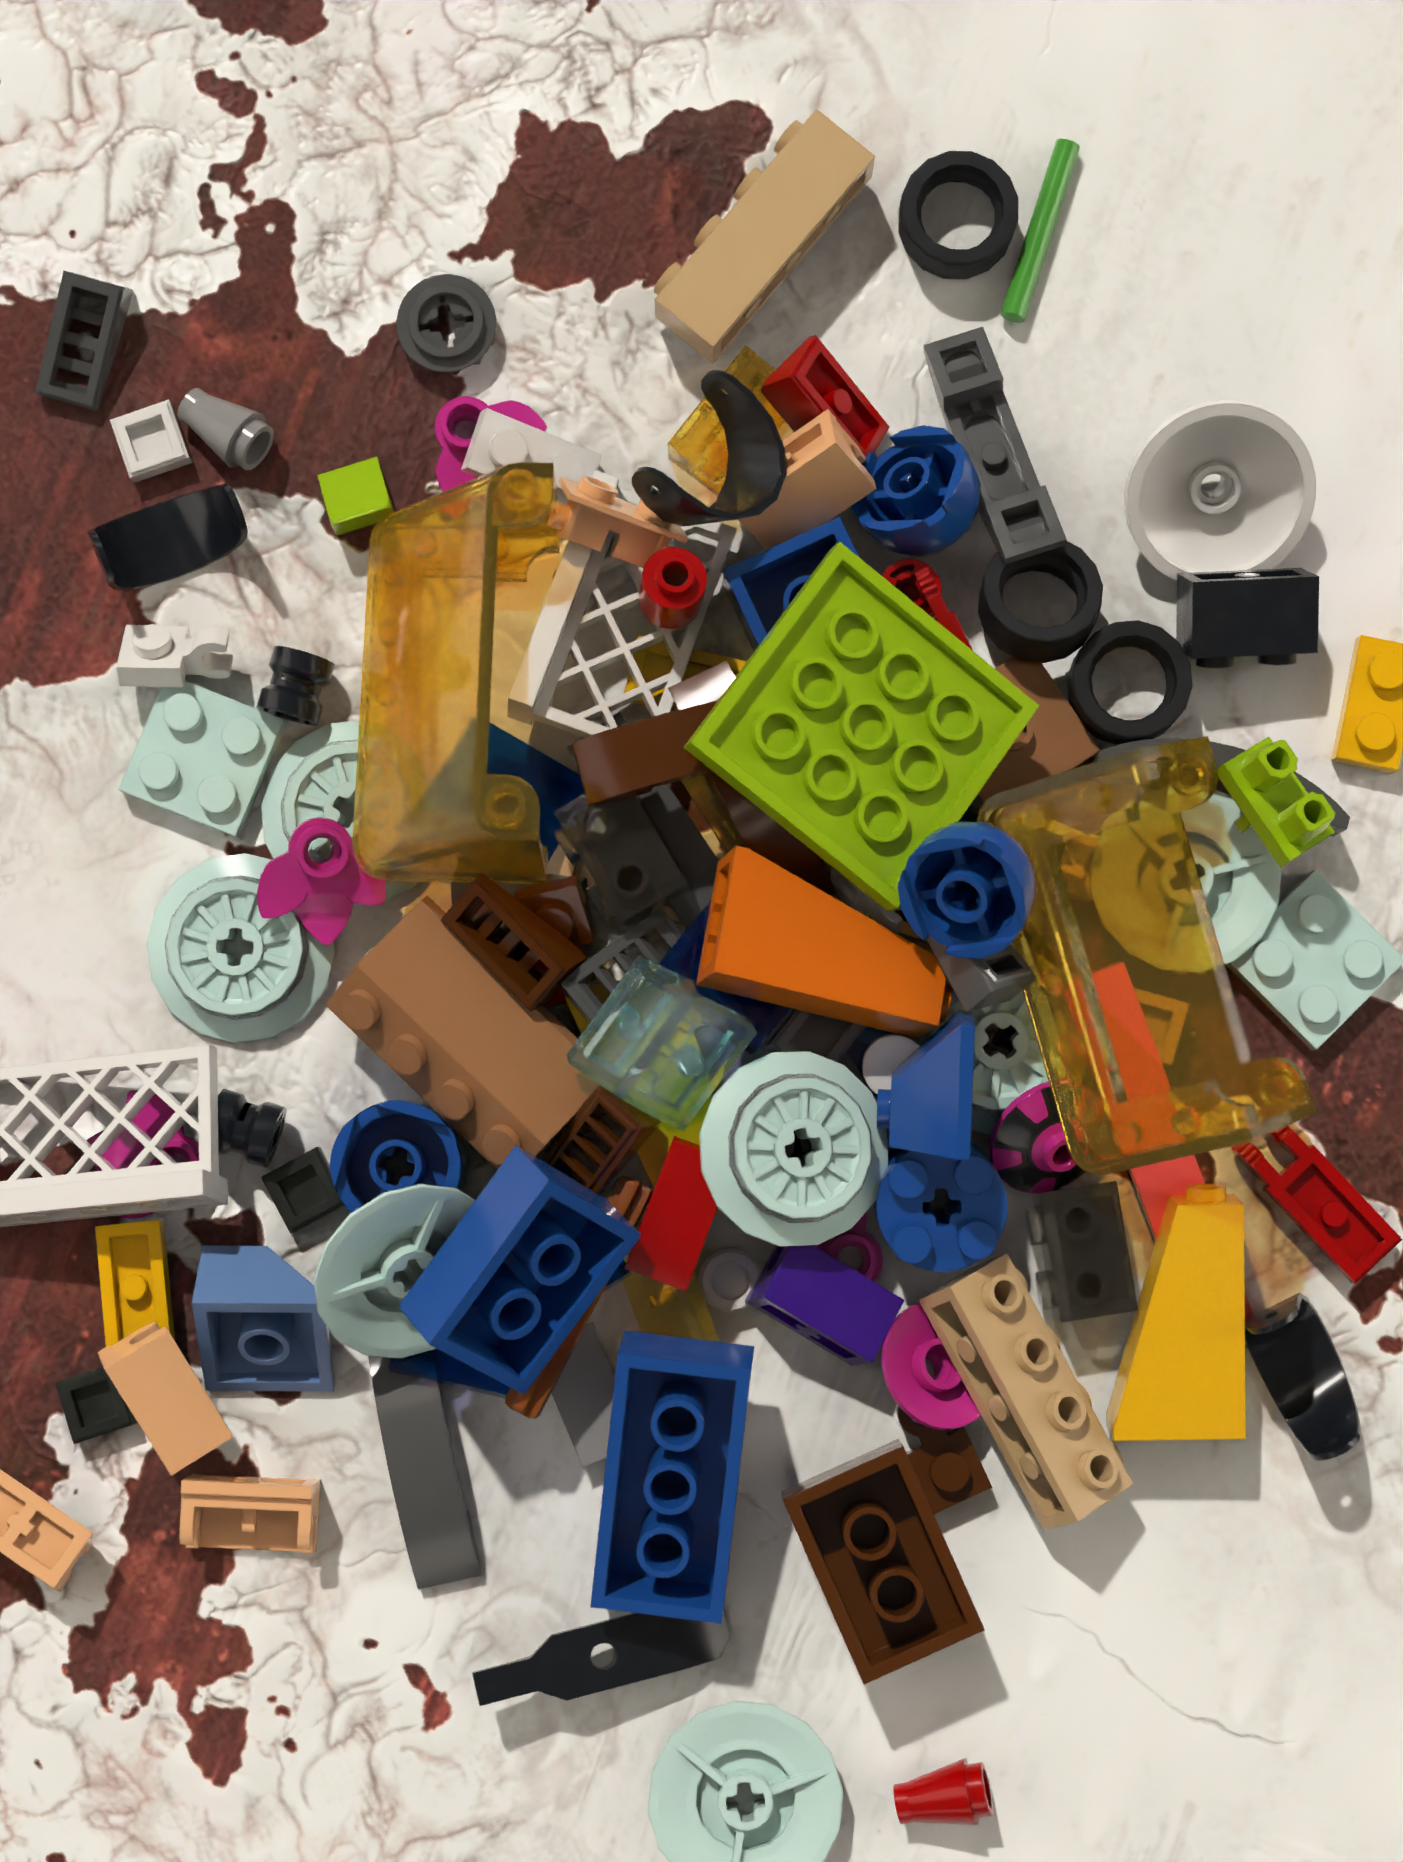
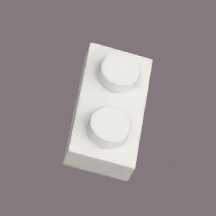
(507, 441)

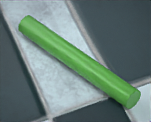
(1040, 230)

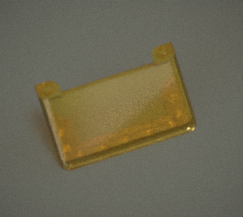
(426, 685)
(1131, 969)

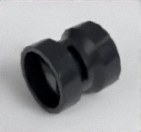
(291, 699)
(249, 1127)

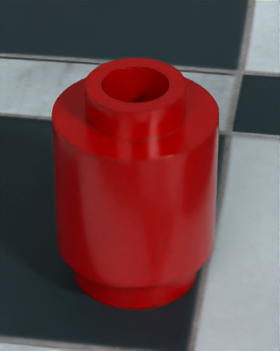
(672, 587)

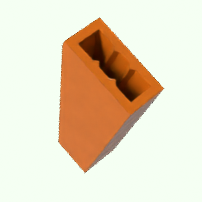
(814, 954)

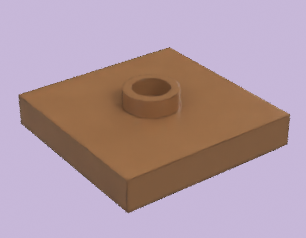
(1051, 739)

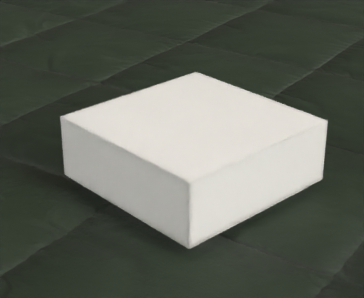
(151, 441)

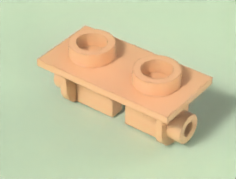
(595, 510)

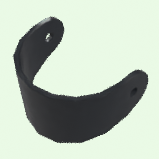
(753, 466)
(169, 538)
(1304, 1376)

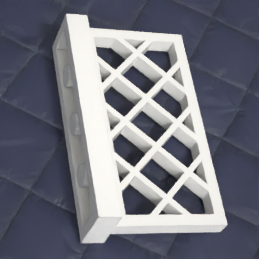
(565, 615)
(113, 1190)

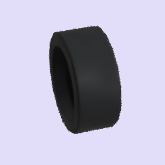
(978, 172)
(1037, 642)
(1160, 646)

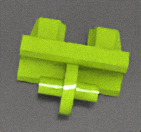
(1276, 801)

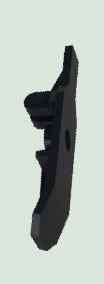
(642, 1648)

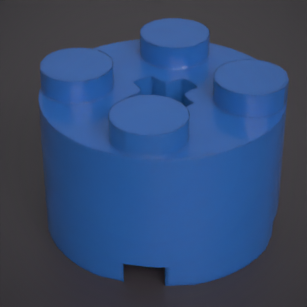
(383, 1131)
(949, 1237)

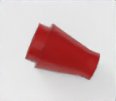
(946, 1796)

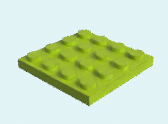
(861, 724)

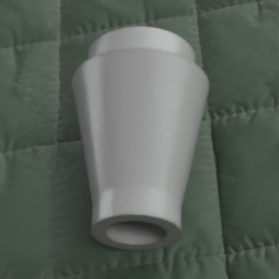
(227, 428)

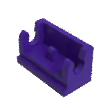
(825, 1302)

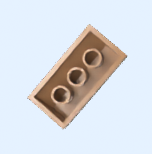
(463, 1038)

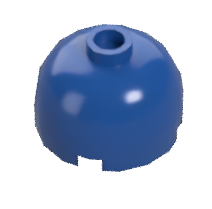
(922, 492)
(968, 889)

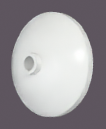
(1243, 522)

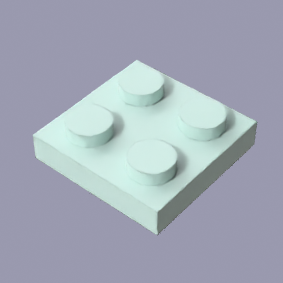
(203, 757)
(1316, 961)

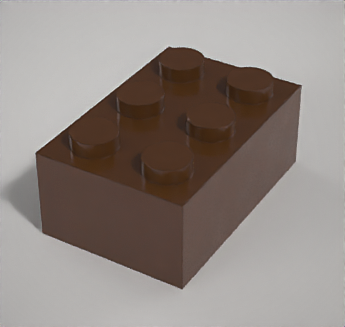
(882, 1561)

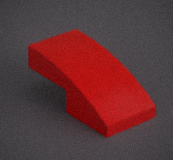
(674, 1219)

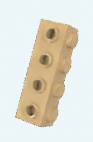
(763, 235)
(1026, 1392)

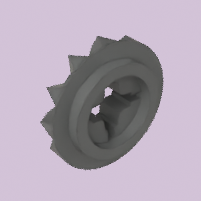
(422, 309)

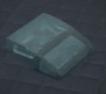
(661, 1043)

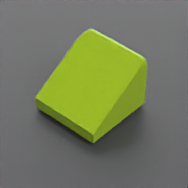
(355, 495)

